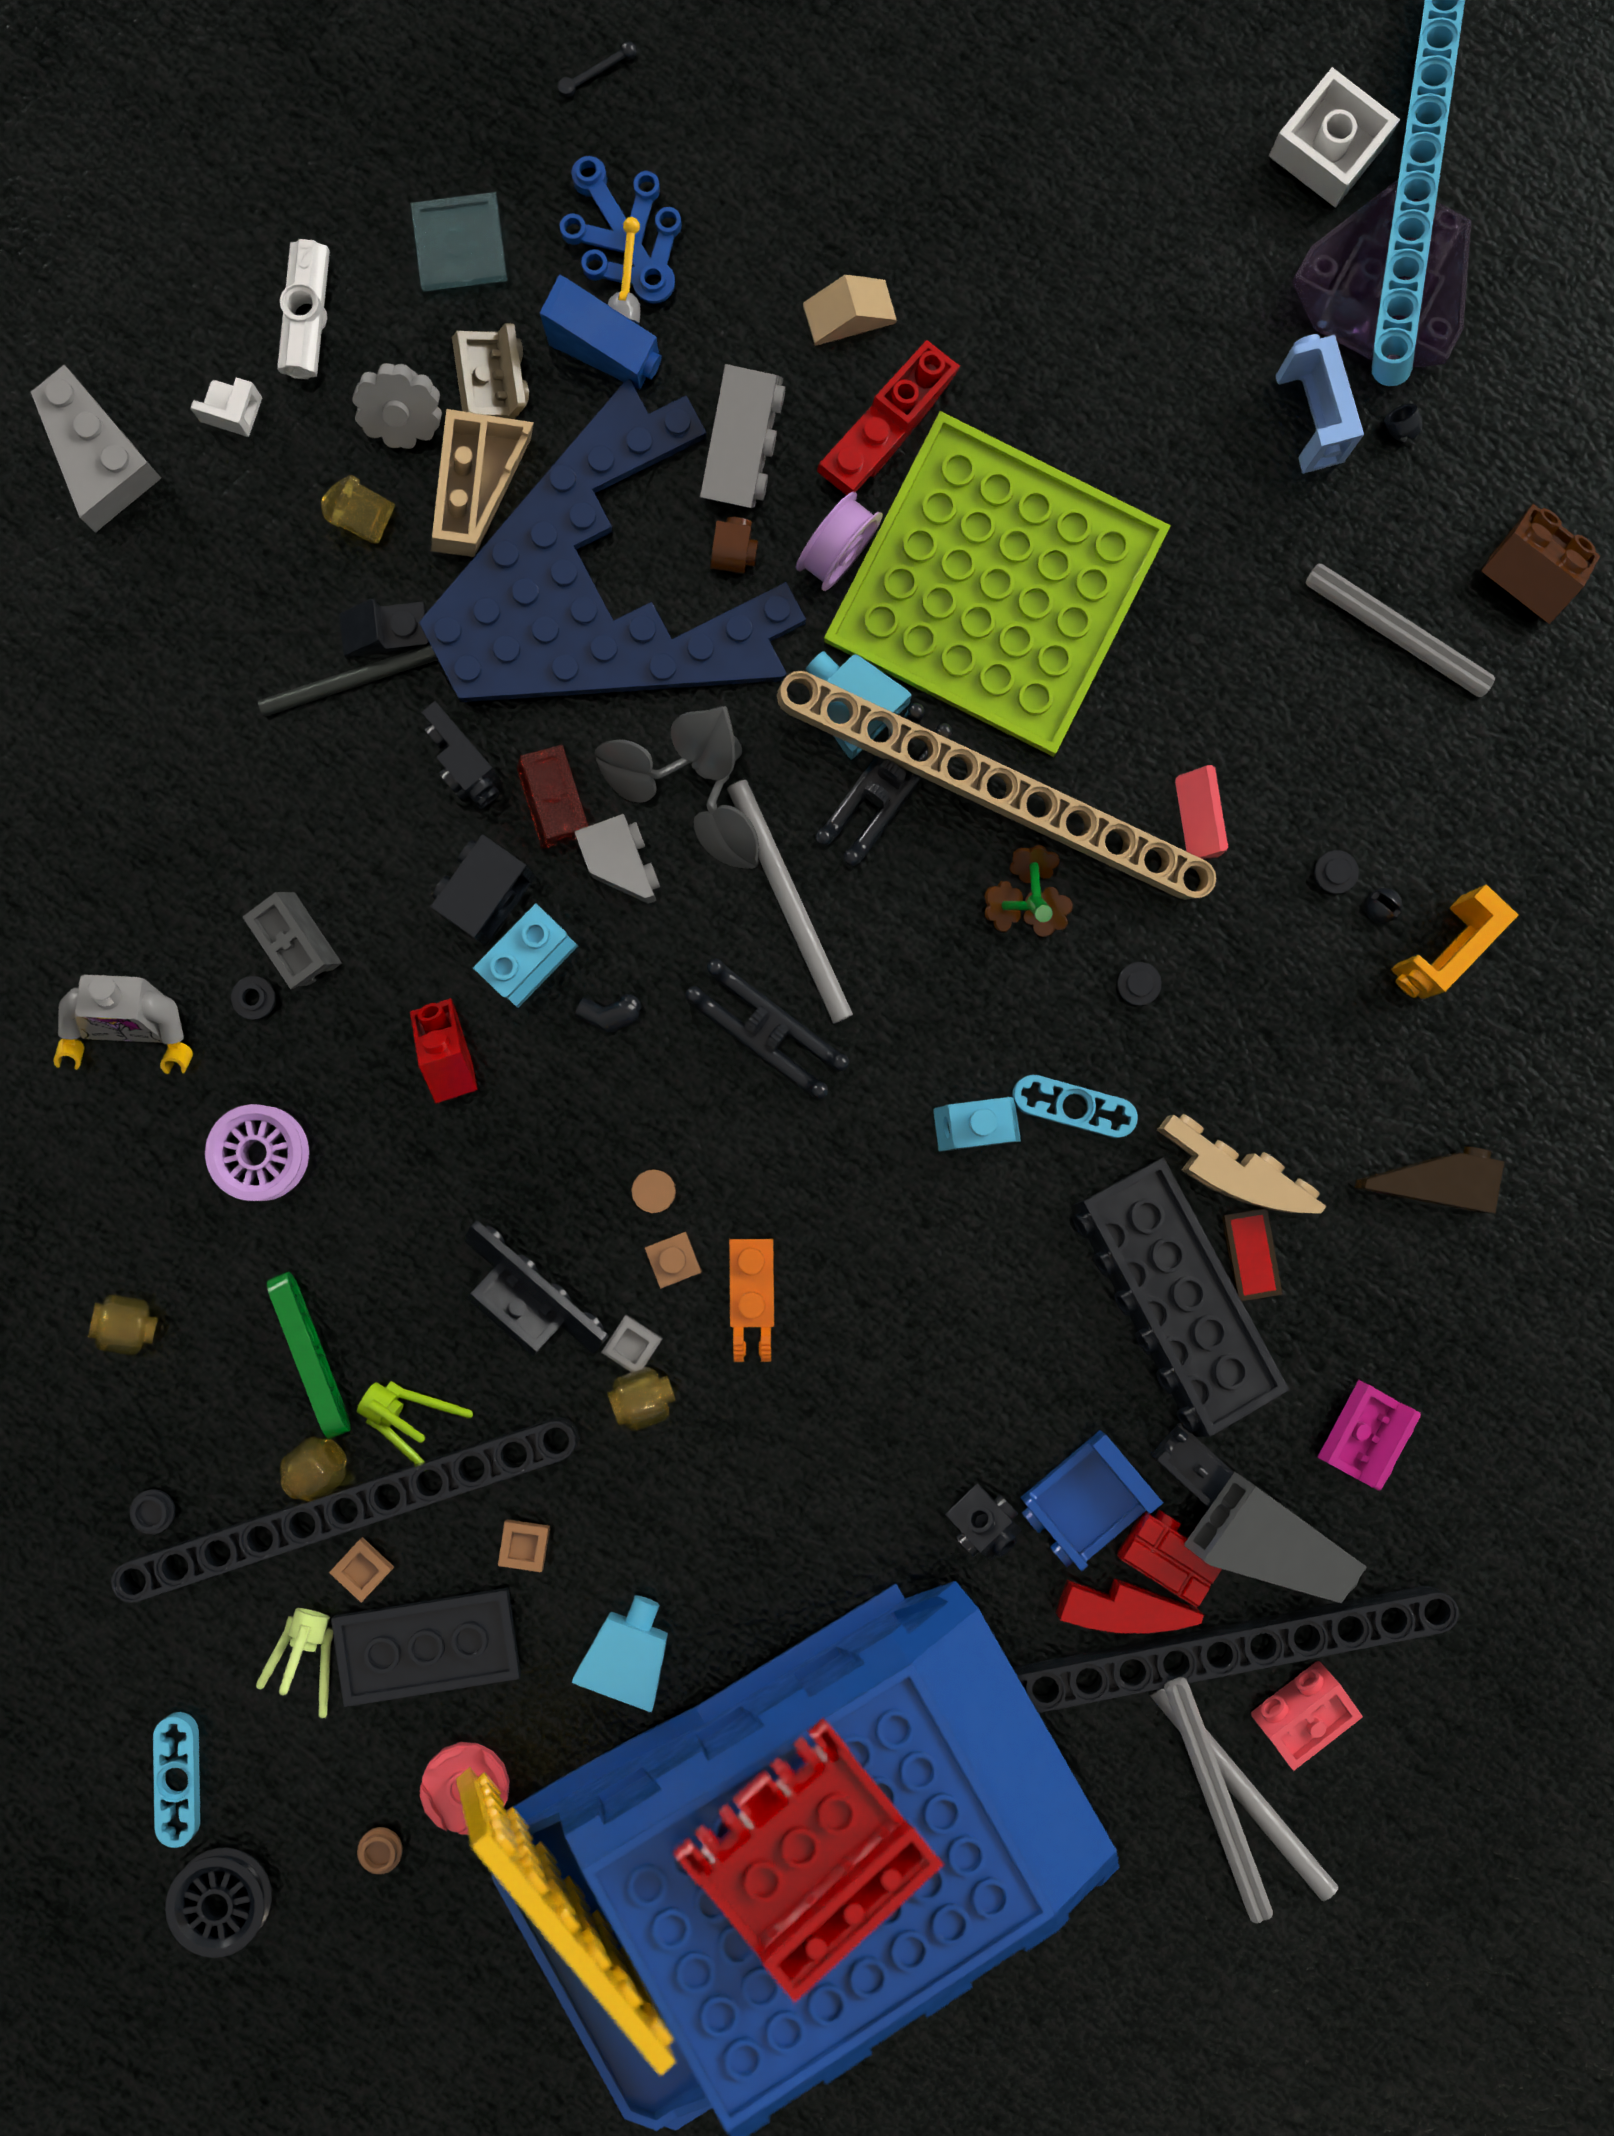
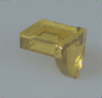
(357, 509)

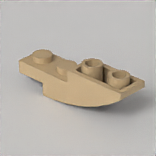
(1252, 1181)

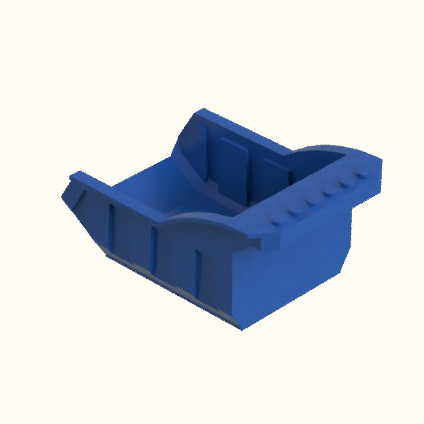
(951, 1746)

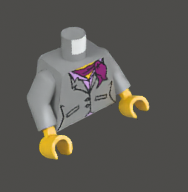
(120, 1011)

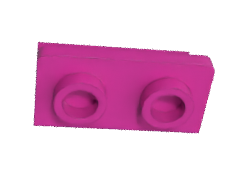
(1369, 1435)

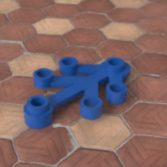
(616, 239)

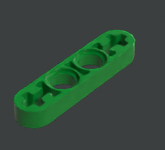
(308, 1355)

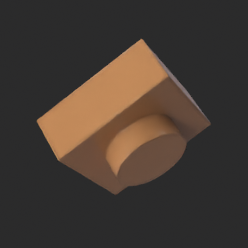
(673, 1260)
(523, 1545)
(361, 1569)

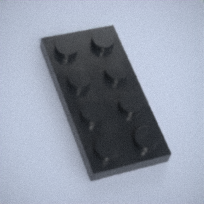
(426, 1647)

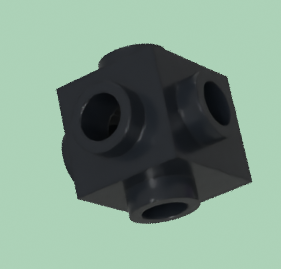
(985, 1523)

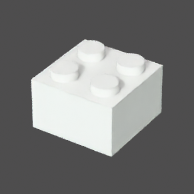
(1333, 137)

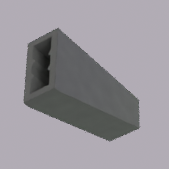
(1266, 1541)

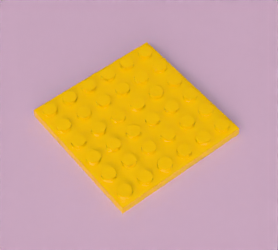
(563, 1915)

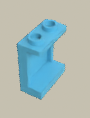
(526, 956)

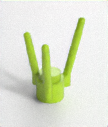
(382, 1410)

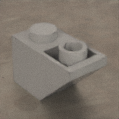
(614, 858)

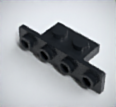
(523, 1300)

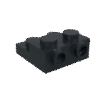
(464, 766)

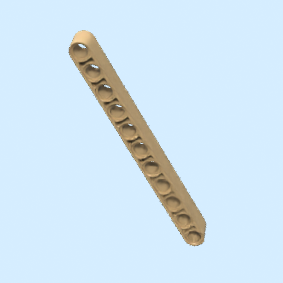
(1019, 787)

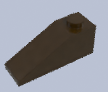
(1452, 1180)

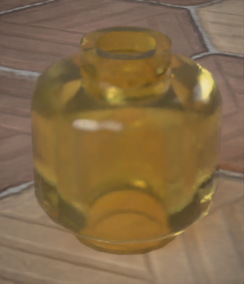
(122, 1325)
(641, 1399)
(313, 1469)

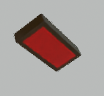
(1252, 1254)

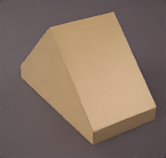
(849, 308)

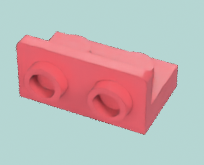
(1306, 1715)

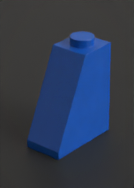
(598, 334)

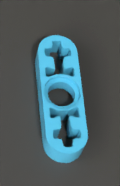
(1109, 1104)
(189, 1811)

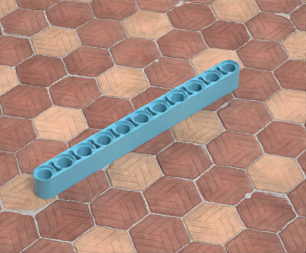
(1419, 181)

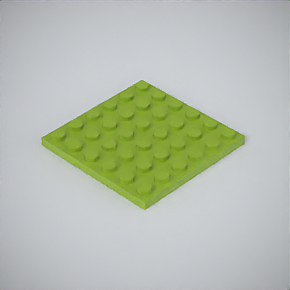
(996, 583)

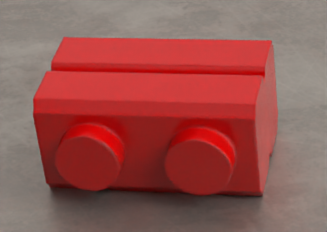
(1160, 1554)

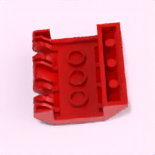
(810, 1861)

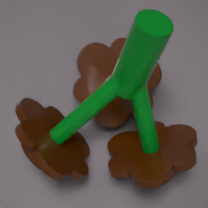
(1044, 910)

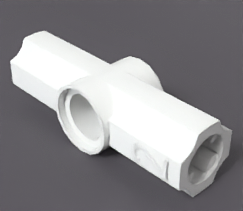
(304, 285)

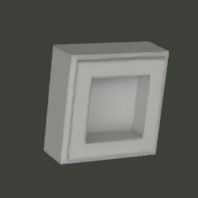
(631, 1344)

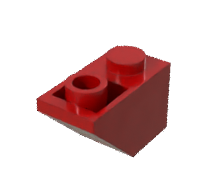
(442, 1051)

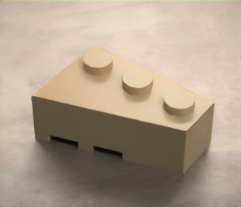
(473, 477)

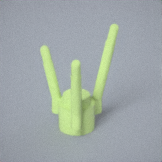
(305, 1631)

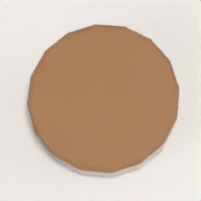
(653, 1191)

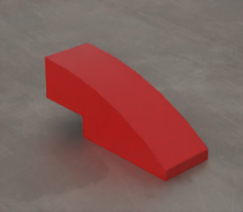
(1124, 1609)

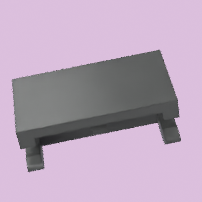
(291, 939)

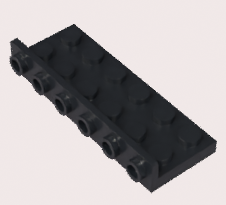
(1179, 1299)

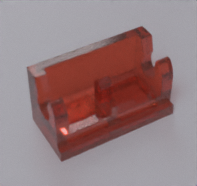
(551, 795)

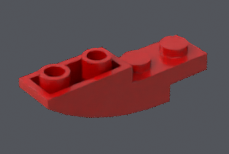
(889, 419)

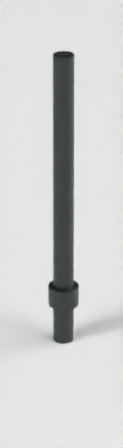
(347, 680)

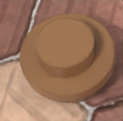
(380, 1850)

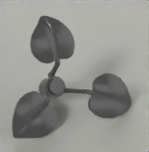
(713, 749)

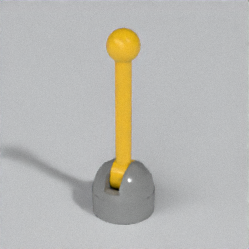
(624, 301)

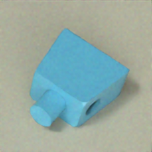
(864, 681)
(976, 1124)
(626, 1657)

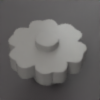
(397, 405)

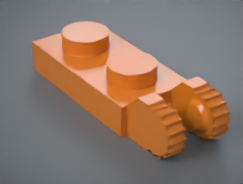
(751, 1293)

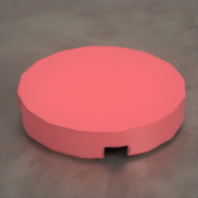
(439, 1785)

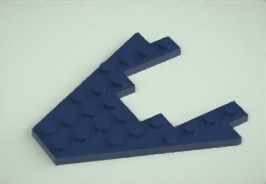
(530, 616)

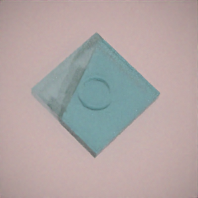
(459, 241)

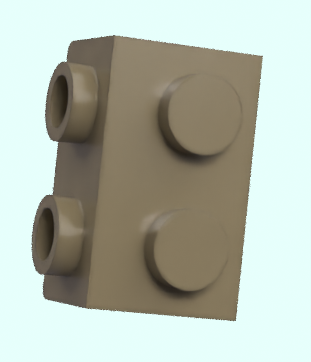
(490, 372)

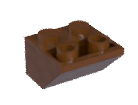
(1542, 563)

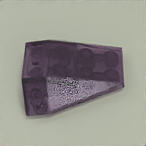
(1346, 272)

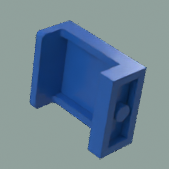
(1088, 1500)

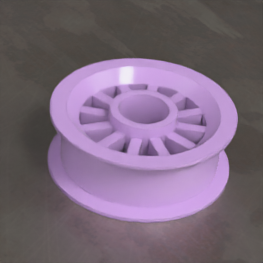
(839, 541)
(229, 1125)

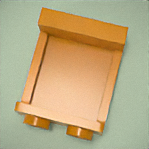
(1486, 919)

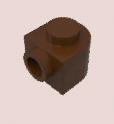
(733, 545)

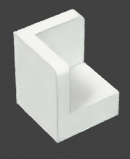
(229, 406)

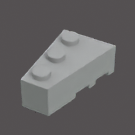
(742, 436)
(93, 453)

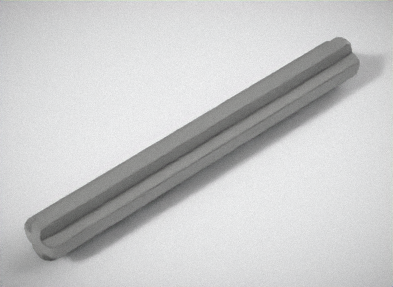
(1400, 630)

